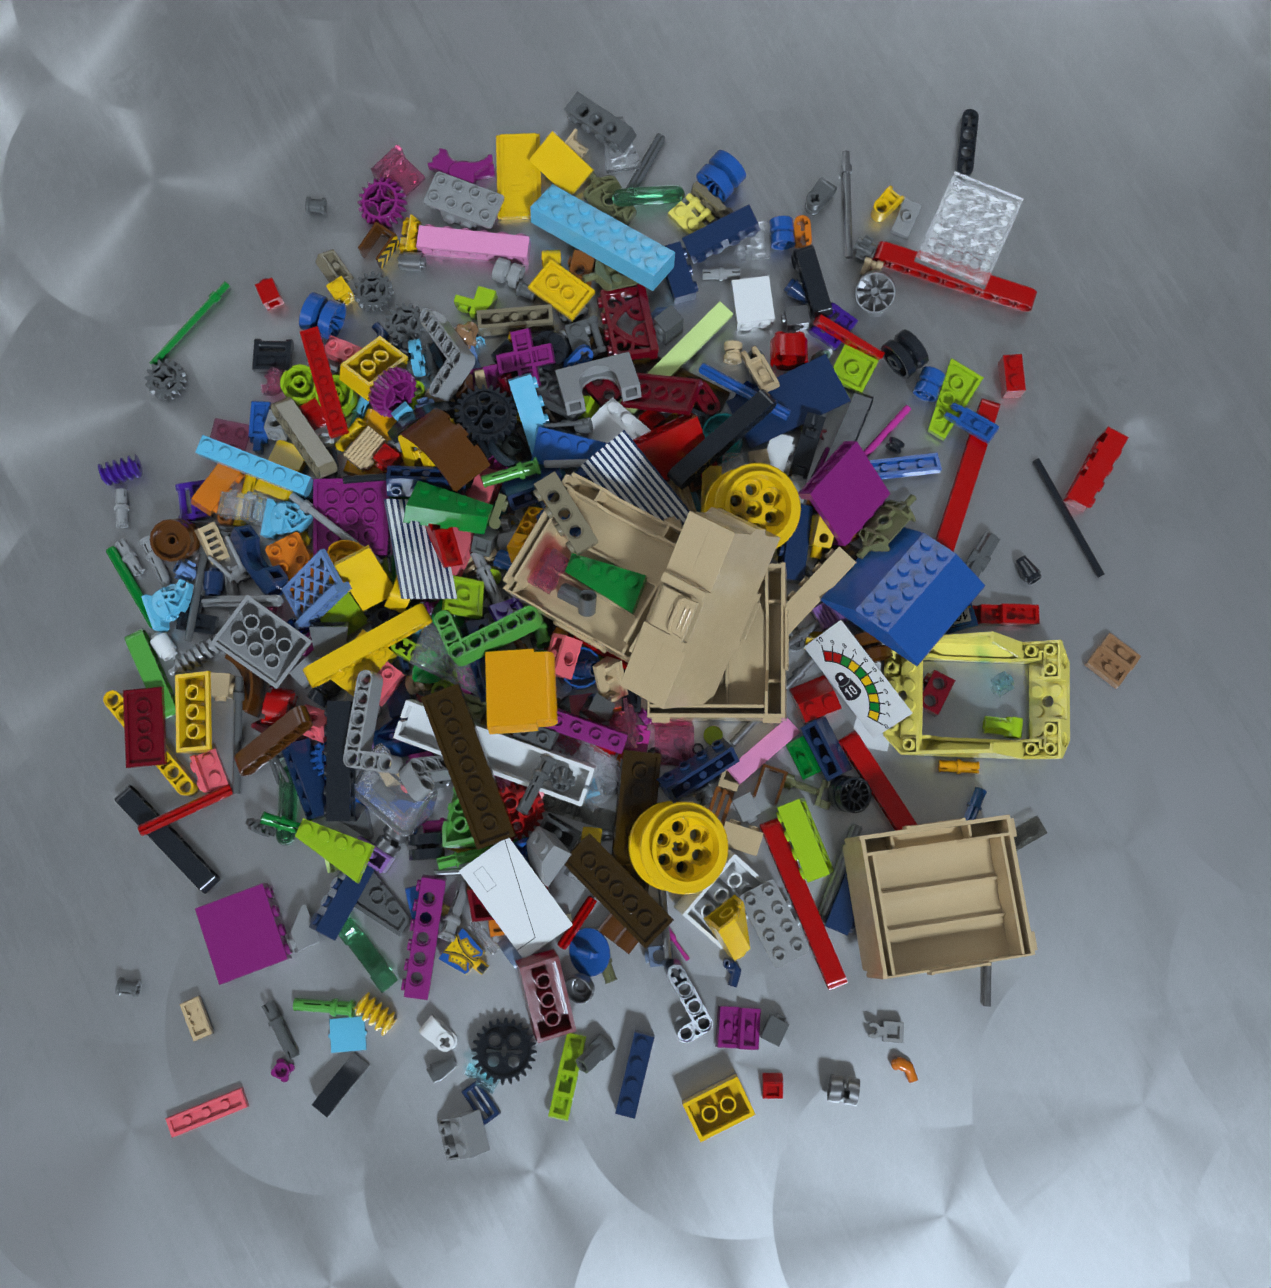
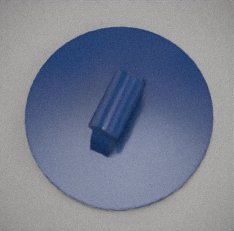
(589, 952)

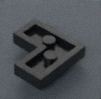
(204, 623)

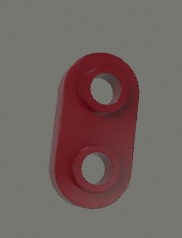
(708, 399)

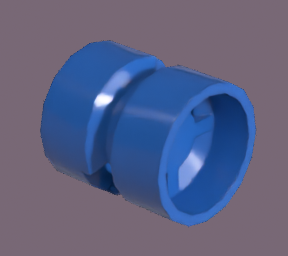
(782, 232)
(929, 384)

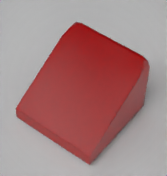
(772, 1086)

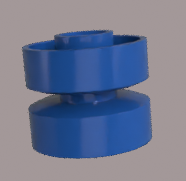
(721, 174)
(322, 313)

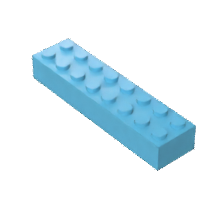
(602, 237)

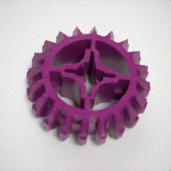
(380, 189)
(392, 390)

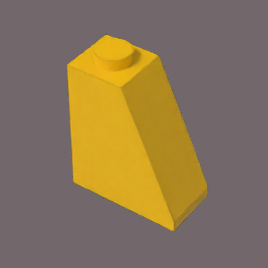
(730, 927)

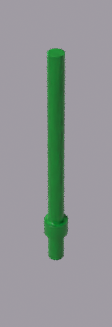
(214, 297)

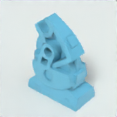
(282, 519)
(167, 604)

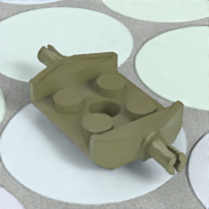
(600, 190)
(608, 277)
(877, 535)

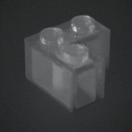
(243, 507)

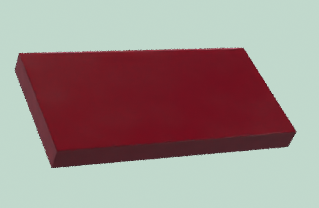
(666, 394)
(144, 727)

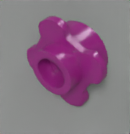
(643, 717)
(284, 1076)

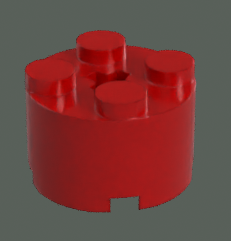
(788, 350)
(278, 704)

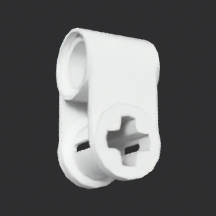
(436, 1032)

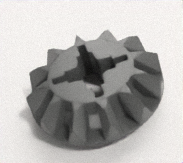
(261, 829)

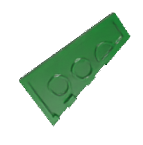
(610, 581)

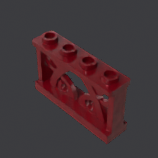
(640, 303)

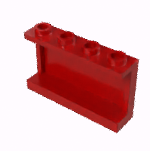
(671, 442)

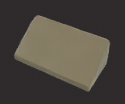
(332, 266)

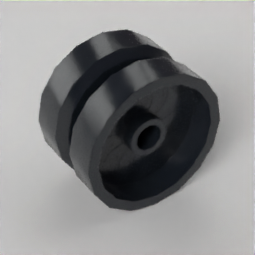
(905, 354)

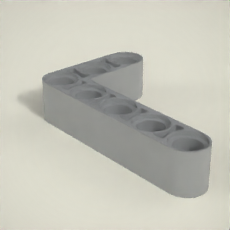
(459, 357)
(365, 729)

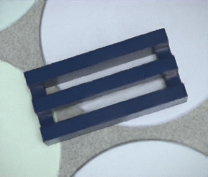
(490, 1116)

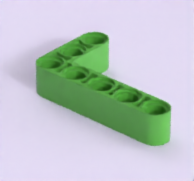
(485, 635)

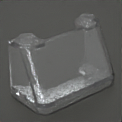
(390, 801)

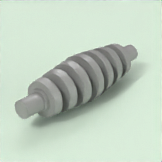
(193, 658)

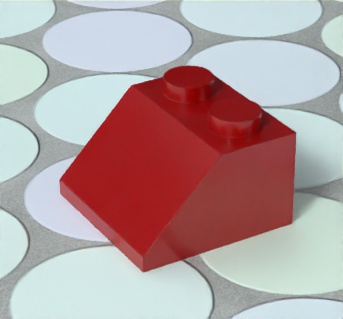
(815, 699)

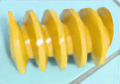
(375, 1013)

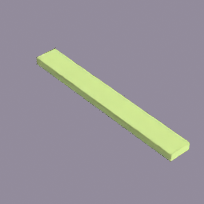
(691, 343)

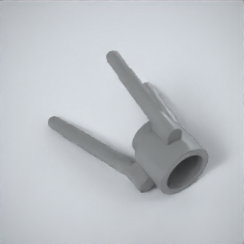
(239, 572)

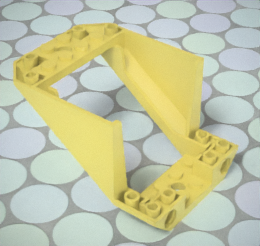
(1047, 677)

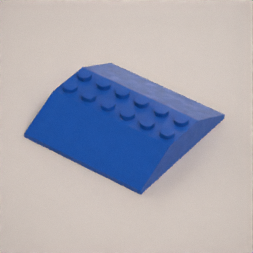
(906, 593)

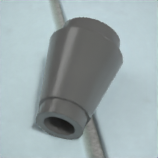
(440, 1069)

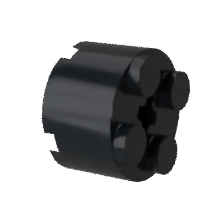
(560, 344)

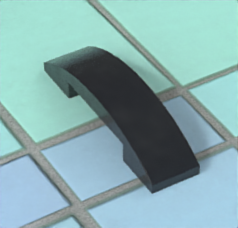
(415, 415)

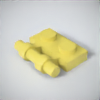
(686, 219)

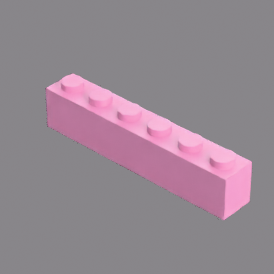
(473, 244)

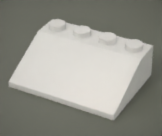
(612, 420)
(734, 879)

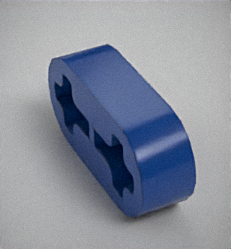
(576, 356)

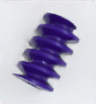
(121, 471)

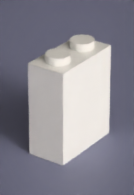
(752, 303)

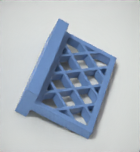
(321, 602)

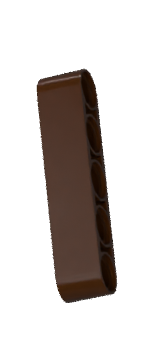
(273, 740)

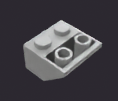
(463, 1135)

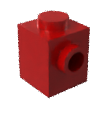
(387, 456)

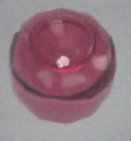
(272, 386)

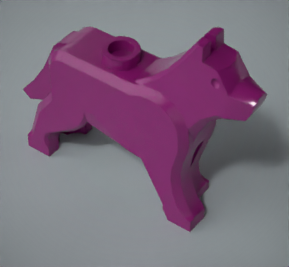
(463, 170)

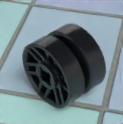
(849, 794)
(426, 846)

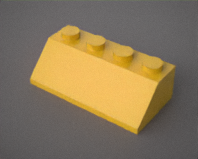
(193, 712)

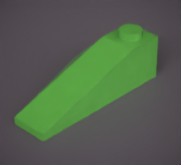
(455, 828)

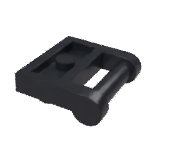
(264, 360)

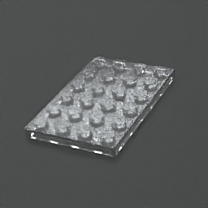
(969, 230)

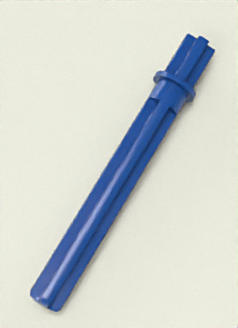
(738, 388)

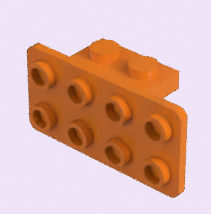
(292, 557)

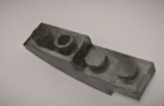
(598, 818)

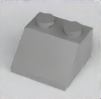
(546, 854)

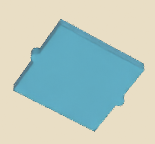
(347, 1034)

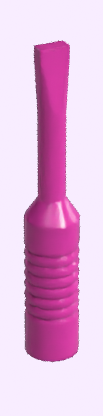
(673, 939)

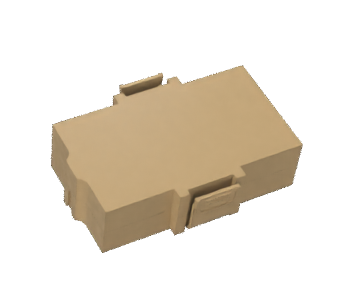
(700, 609)

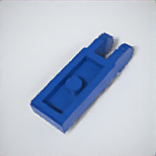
(972, 423)

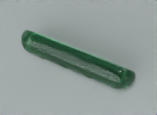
(648, 195)
(287, 807)

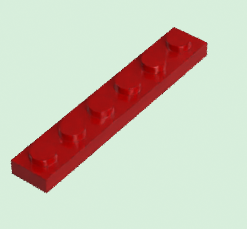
(324, 382)

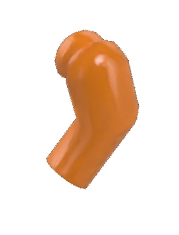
(905, 1066)

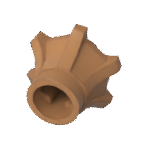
(468, 333)

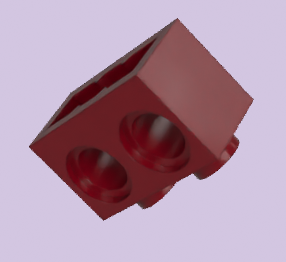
(598, 392)
(938, 695)

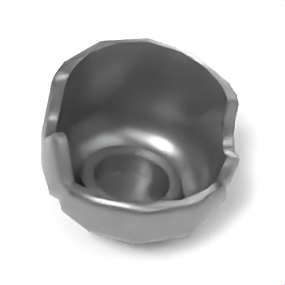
(580, 988)

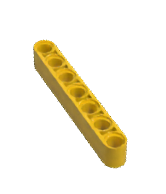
(367, 645)
(172, 761)

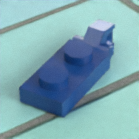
(258, 417)

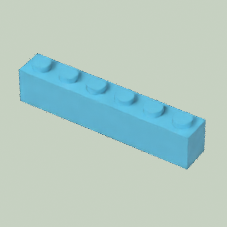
(529, 408)
(254, 466)

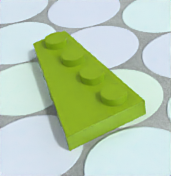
(956, 388)
(339, 849)

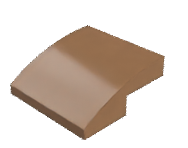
(1112, 660)

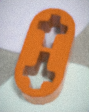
(806, 233)

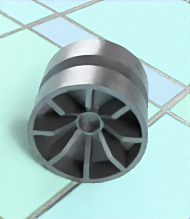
(875, 291)

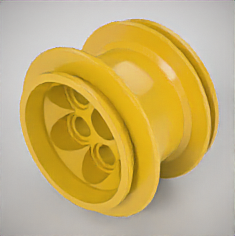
(763, 479)
(709, 842)

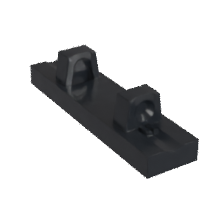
(807, 444)

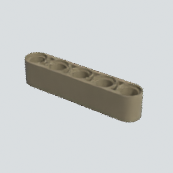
(304, 437)

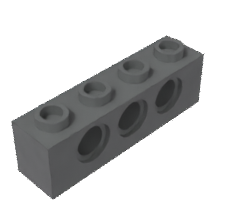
(581, 105)

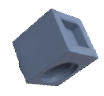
(649, 955)

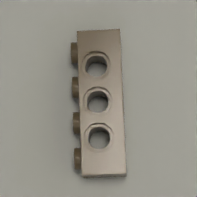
(508, 320)
(553, 484)

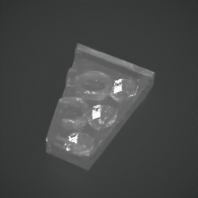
(621, 162)

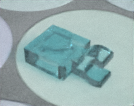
(481, 1080)

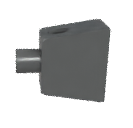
(328, 636)

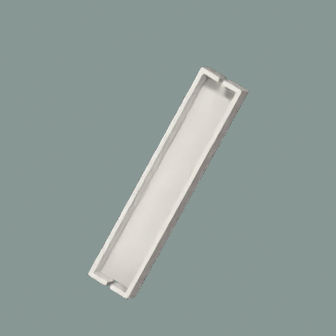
(506, 755)

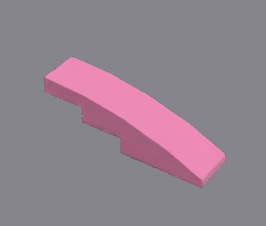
(763, 750)

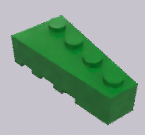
(447, 509)

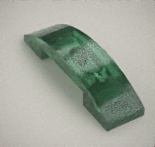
(368, 955)

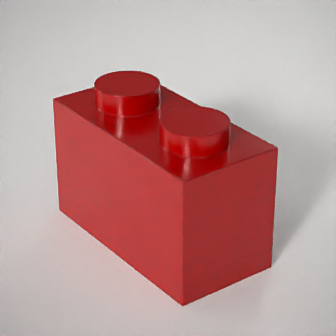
(1012, 376)

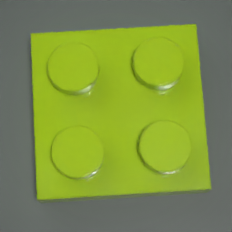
(854, 368)
(469, 598)

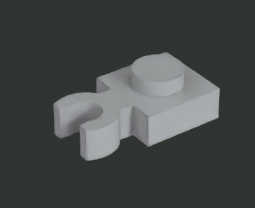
(890, 1031)

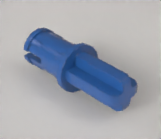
(975, 803)

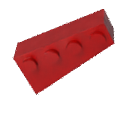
(1095, 469)

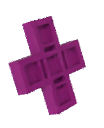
(525, 356)

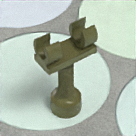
(791, 782)

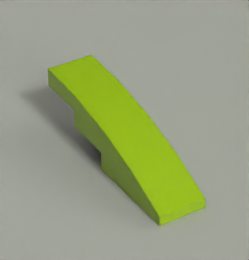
(567, 1077)

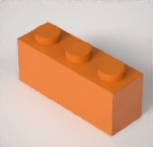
(209, 493)

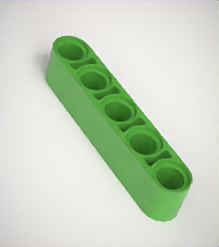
(150, 667)

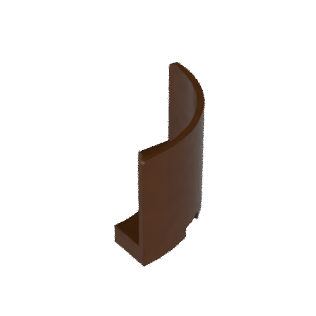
(447, 448)
(253, 689)

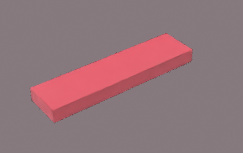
(207, 1112)

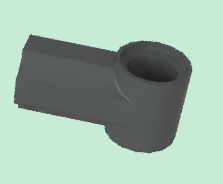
(583, 600)
(598, 1050)

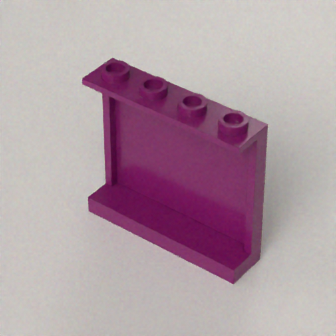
(845, 491)
(243, 933)

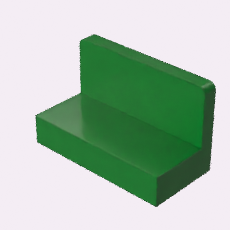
(803, 757)

